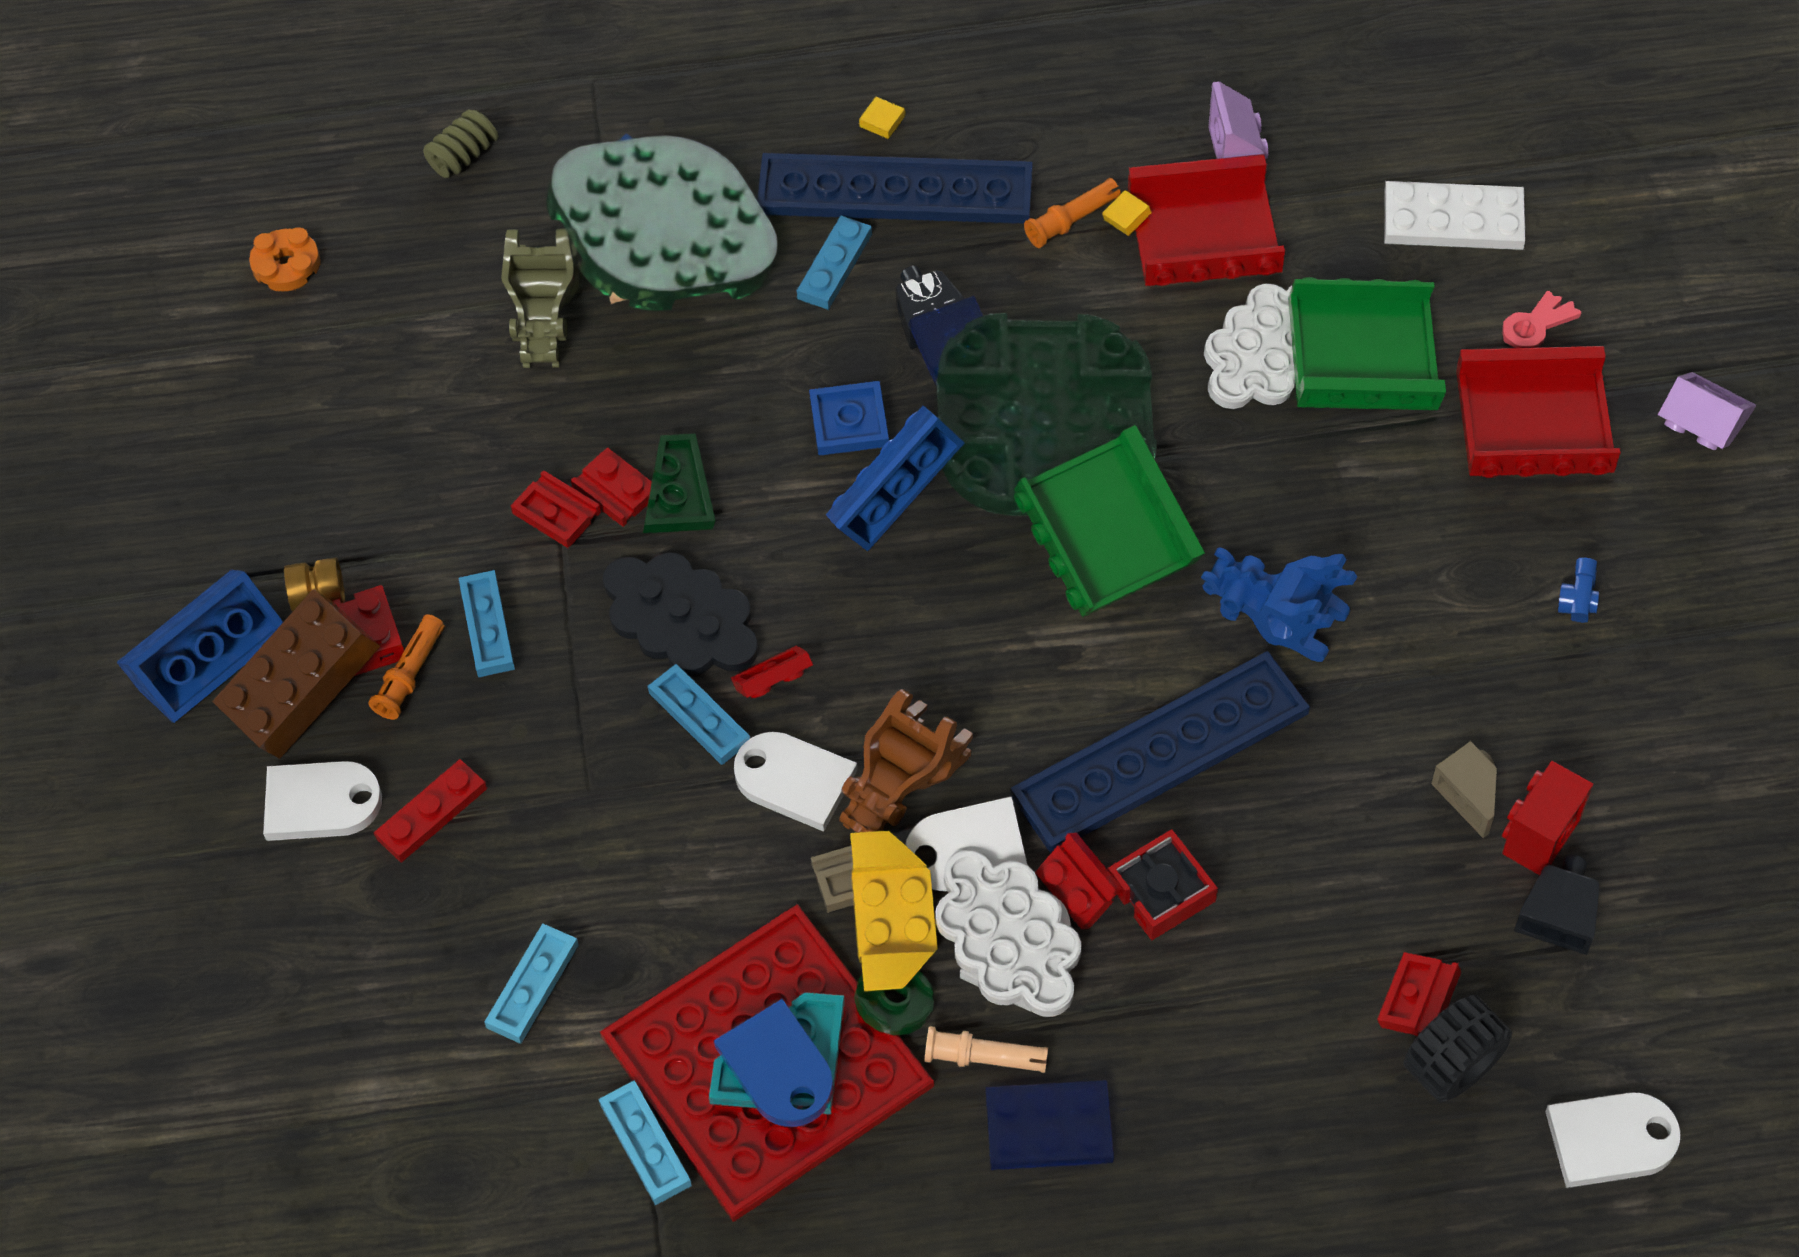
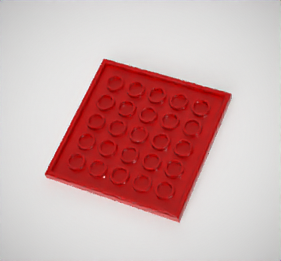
(673, 1052)

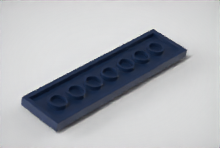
(895, 188)
(1159, 751)

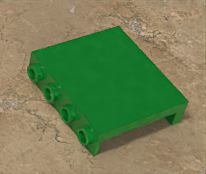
(1364, 344)
(1108, 522)

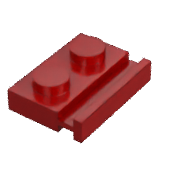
(614, 486)
(555, 509)
(1079, 880)
(1418, 993)

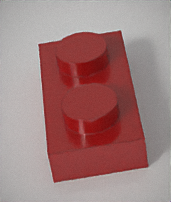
(784, 666)

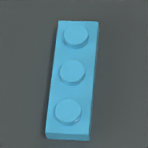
(531, 983)
(645, 1142)

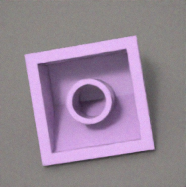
(1234, 124)
(1705, 410)

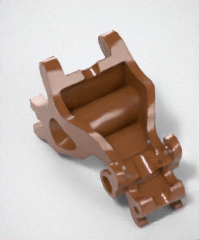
(900, 759)

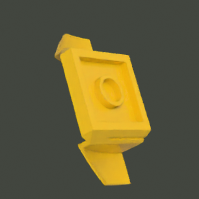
(890, 910)

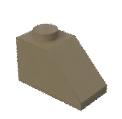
(1469, 785)

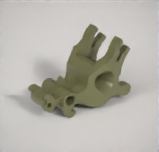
(539, 286)

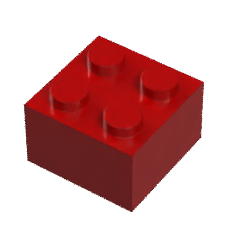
(1545, 817)

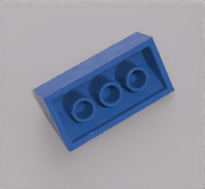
(894, 478)
(201, 645)

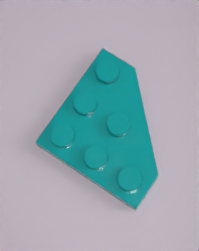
(821, 1019)

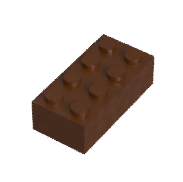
(296, 674)

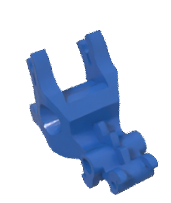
(1285, 605)

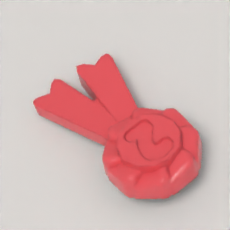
(1529, 329)

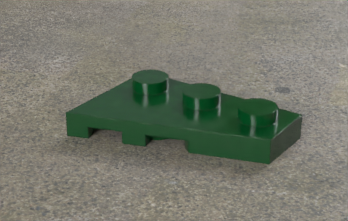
(678, 488)

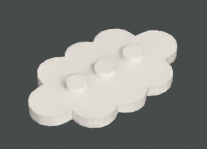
(1253, 351)
(1008, 933)

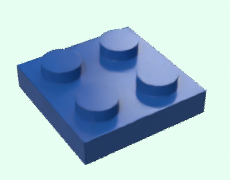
(848, 418)

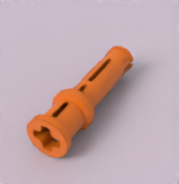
(1059, 218)
(400, 679)

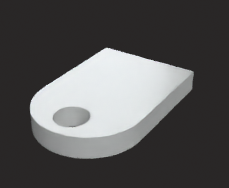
(794, 779)
(318, 800)
(980, 827)
(1609, 1138)

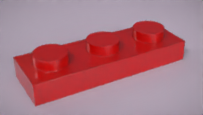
(430, 810)

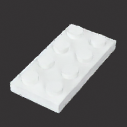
(1454, 215)

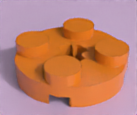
(284, 242)

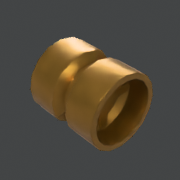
(323, 577)

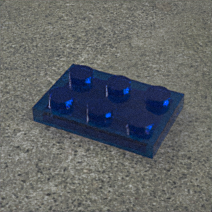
(1049, 1125)

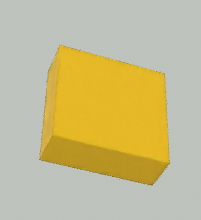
(882, 117)
(1126, 213)

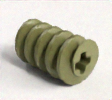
(458, 141)

